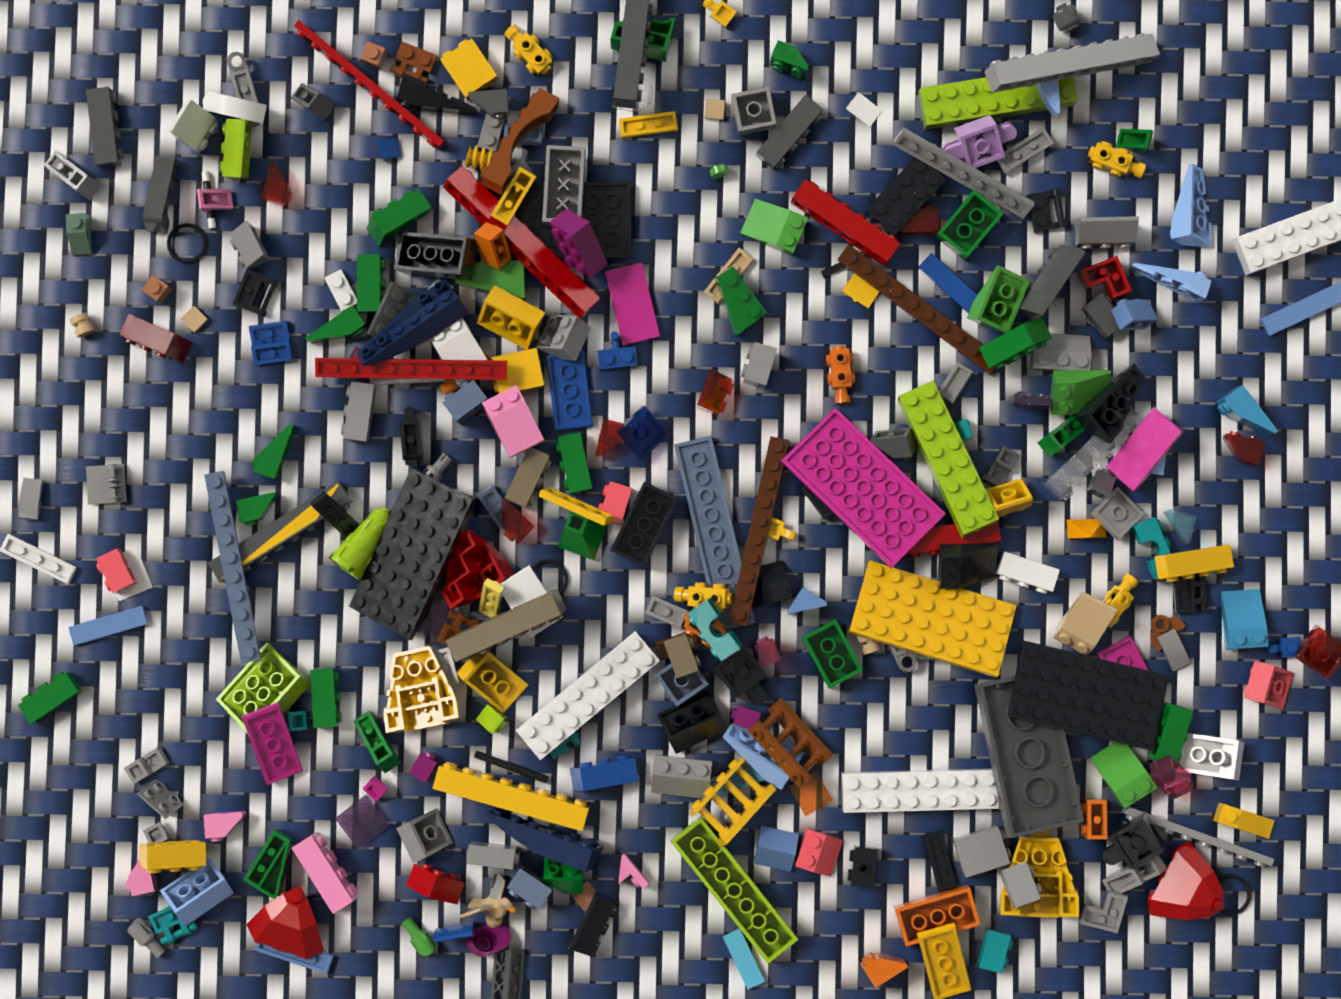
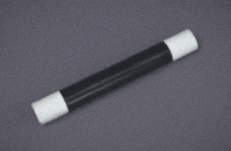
(210, 214)

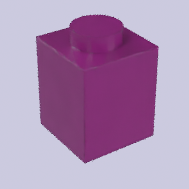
(744, 716)
(424, 766)

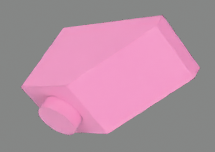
(221, 824)
(141, 881)

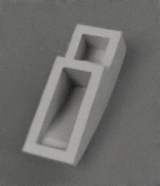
(1127, 879)

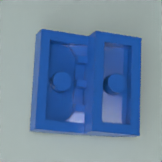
(270, 342)
(454, 932)

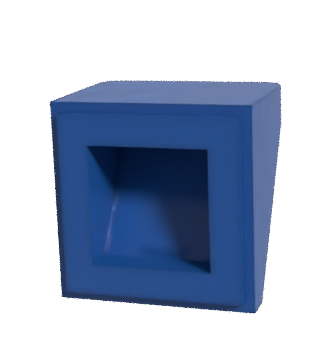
(389, 148)

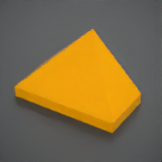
(1085, 529)

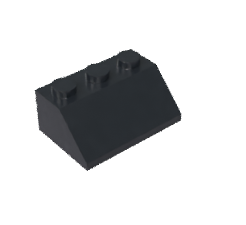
(692, 721)
(593, 924)

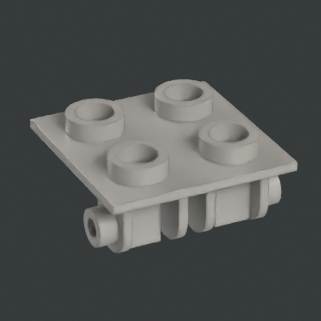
(106, 484)
(160, 799)

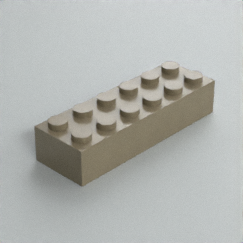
(505, 625)

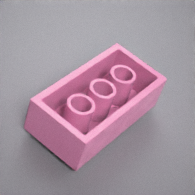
(325, 872)

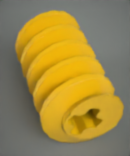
(478, 158)

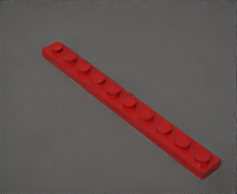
(375, 91)
(413, 369)

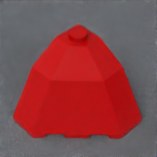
(469, 567)
(1187, 888)
(288, 925)

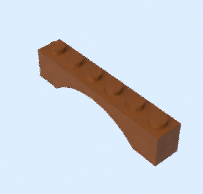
(539, 111)

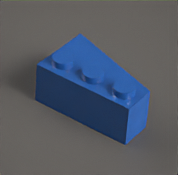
(604, 773)

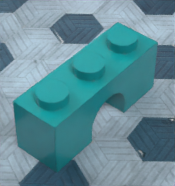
(1151, 531)
(721, 644)

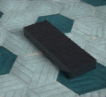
(334, 514)
(940, 860)

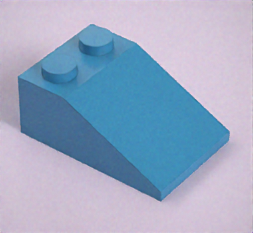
(1243, 409)
(1243, 619)

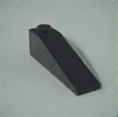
(418, 95)
(1108, 409)

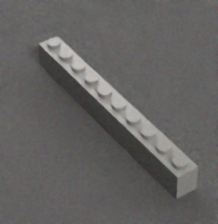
(1071, 62)

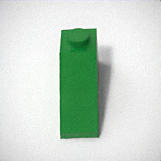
(342, 326)
(1061, 436)
(273, 455)
(376, 742)

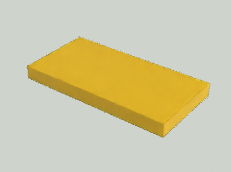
(944, 961)

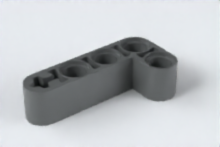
(159, 194)

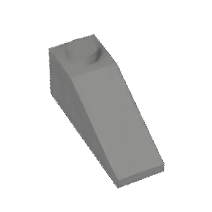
(72, 175)

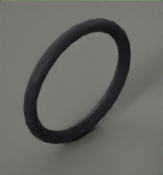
(186, 260)
(560, 566)
(1248, 894)

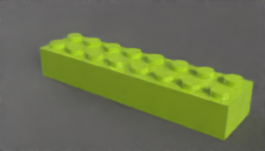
(973, 99)
(947, 459)
(734, 889)

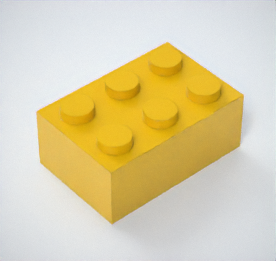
(510, 317)
(172, 855)

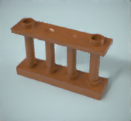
(799, 732)

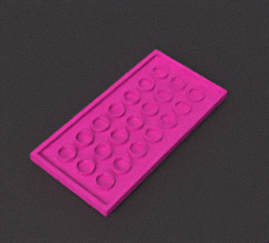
(863, 488)

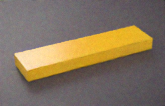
(576, 506)

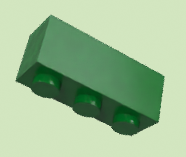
(370, 282)
(574, 463)
(49, 697)
(325, 698)
(1172, 732)

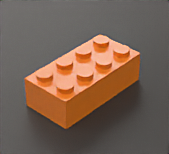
(936, 911)

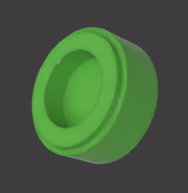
(719, 171)

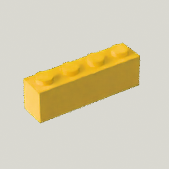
(1193, 562)

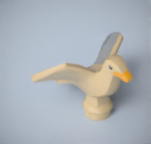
(494, 905)

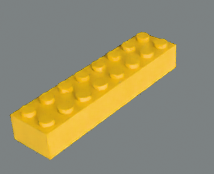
(510, 796)

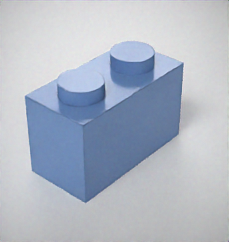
(1134, 314)

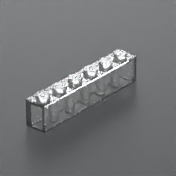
(1087, 460)

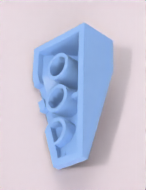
(1189, 219)
(1185, 283)
(756, 756)

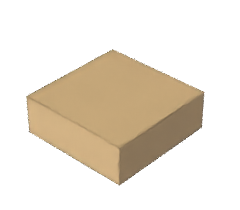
(714, 109)
(194, 319)

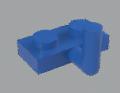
(617, 356)

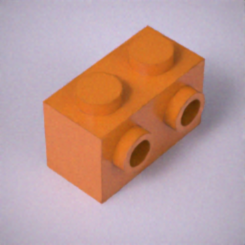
(492, 245)
(1094, 819)

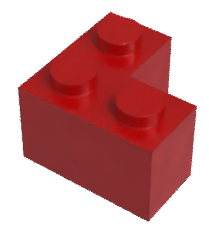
(1109, 274)
(435, 883)

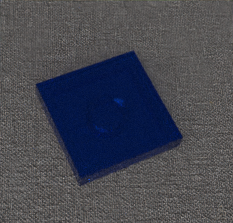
(642, 432)

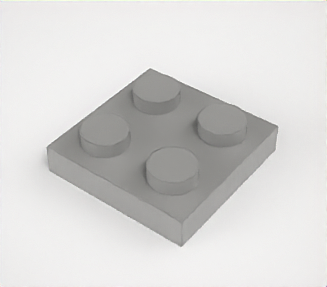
(1117, 513)

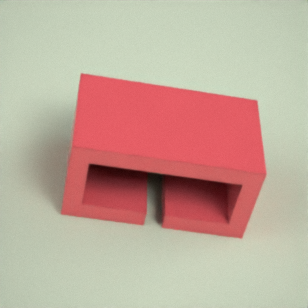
(616, 500)
(115, 571)

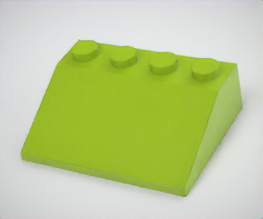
(262, 684)

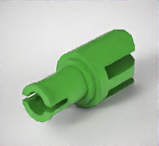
(420, 938)

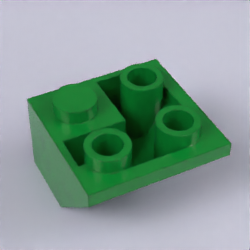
(788, 59)
(582, 536)
(563, 877)

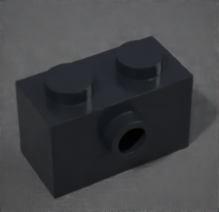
(863, 866)

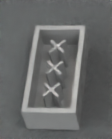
(563, 181)

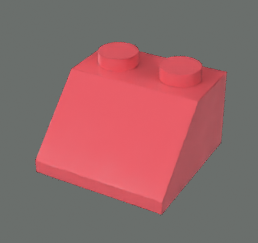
(1268, 685)
(818, 852)

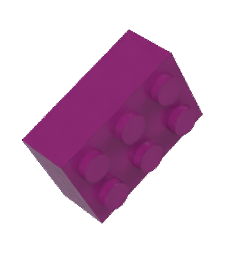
(578, 243)

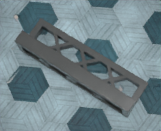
(512, 971)

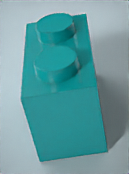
(994, 950)

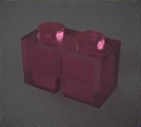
(767, 651)
(1171, 777)

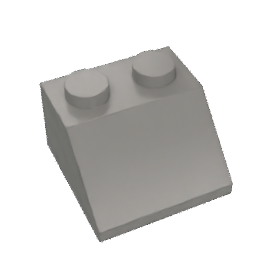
(249, 246)
(424, 835)

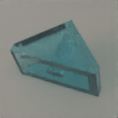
(1182, 524)

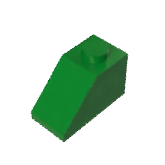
(254, 508)

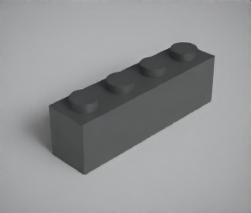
(103, 127)
(789, 132)

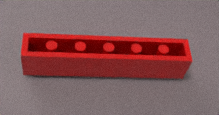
(845, 222)
(949, 535)

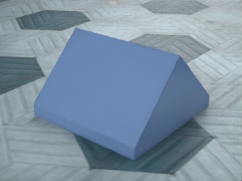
(805, 601)
(776, 848)

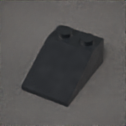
(966, 564)

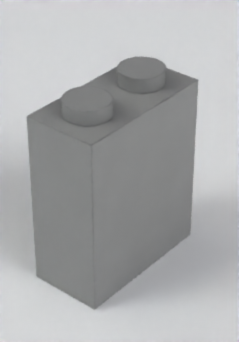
(982, 850)
(493, 855)

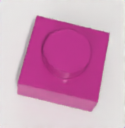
(375, 788)

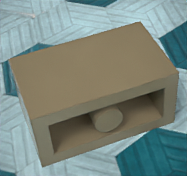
(681, 655)

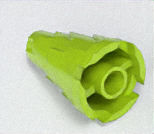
(360, 545)

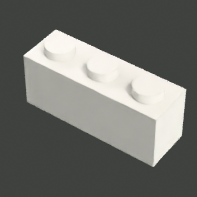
(1027, 572)

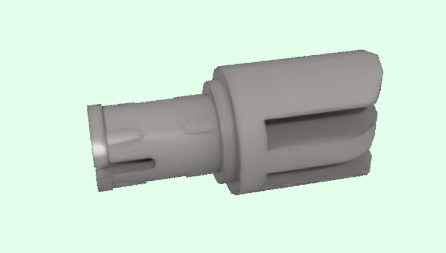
(438, 467)
(145, 937)

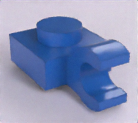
(1287, 647)

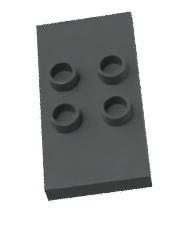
(1028, 766)

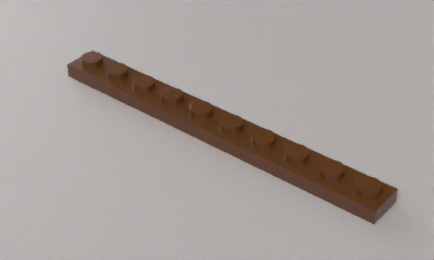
(914, 306)
(758, 532)

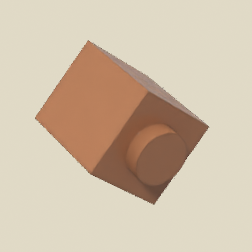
(374, 55)
(157, 289)

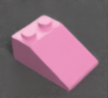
(512, 421)

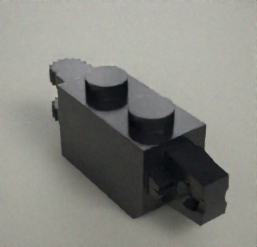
(411, 438)

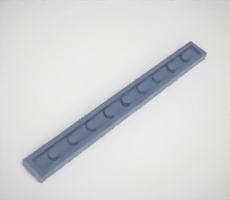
(232, 567)

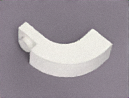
(234, 107)

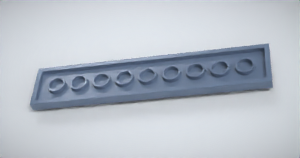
(710, 517)

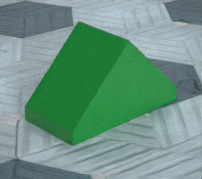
(1134, 140)

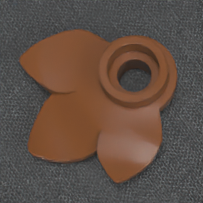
(1168, 624)

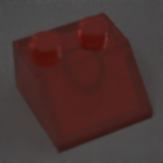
(714, 393)
(1320, 652)

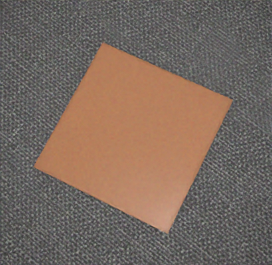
(585, 898)

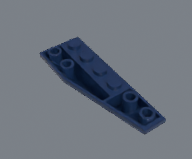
(415, 324)
(549, 842)

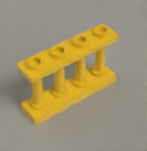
(751, 806)

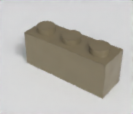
(528, 477)

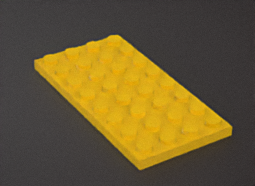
(932, 621)

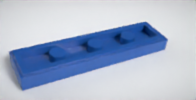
(948, 282)

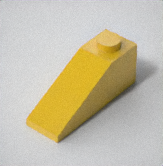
(513, 196)
(1243, 820)

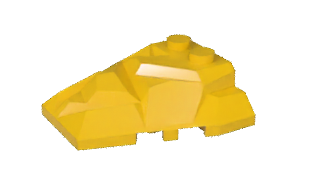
(418, 693)
(1051, 874)

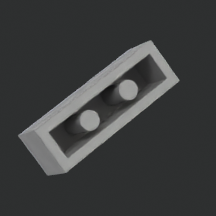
(358, 412)

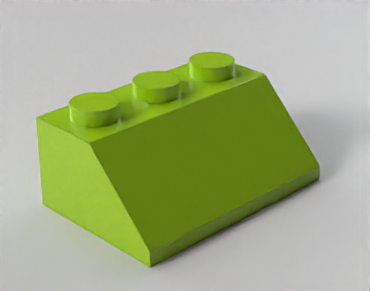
(236, 148)

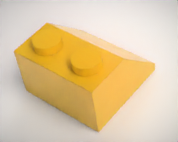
(1010, 497)

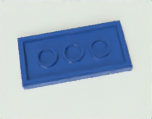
(569, 392)

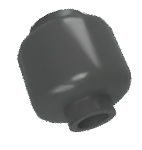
(1066, 18)

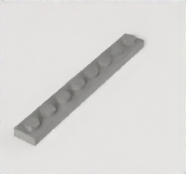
(963, 173)
(1205, 840)

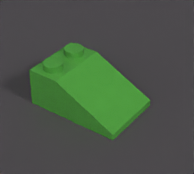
(774, 226)
(999, 300)
(1075, 388)
(1123, 774)

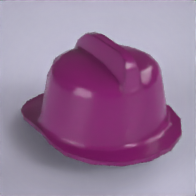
(488, 940)

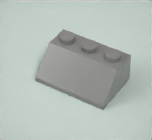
(1106, 232)
(1063, 353)
(681, 776)

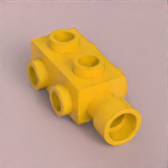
(529, 54)
(1111, 160)
(723, 594)
(1122, 596)

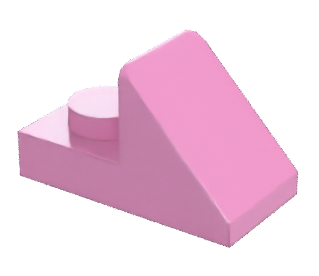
(214, 199)
(628, 867)

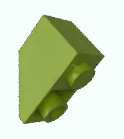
(492, 719)

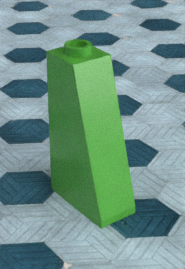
(509, 277)

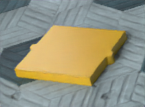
(860, 291)

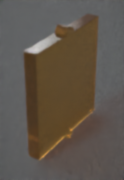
(811, 794)

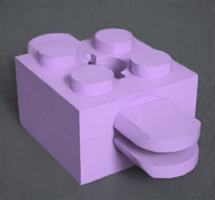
(986, 147)

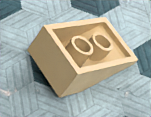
(1084, 623)

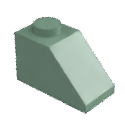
(79, 233)

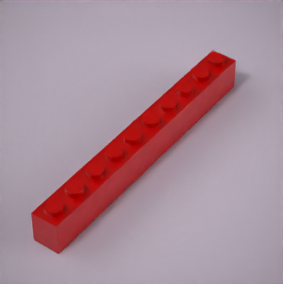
(523, 244)

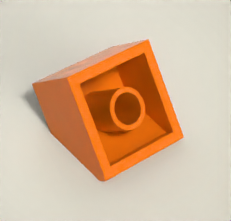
(882, 967)

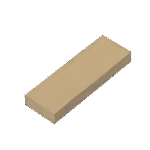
(740, 261)

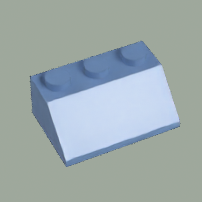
(196, 892)

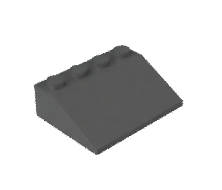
(1050, 281)

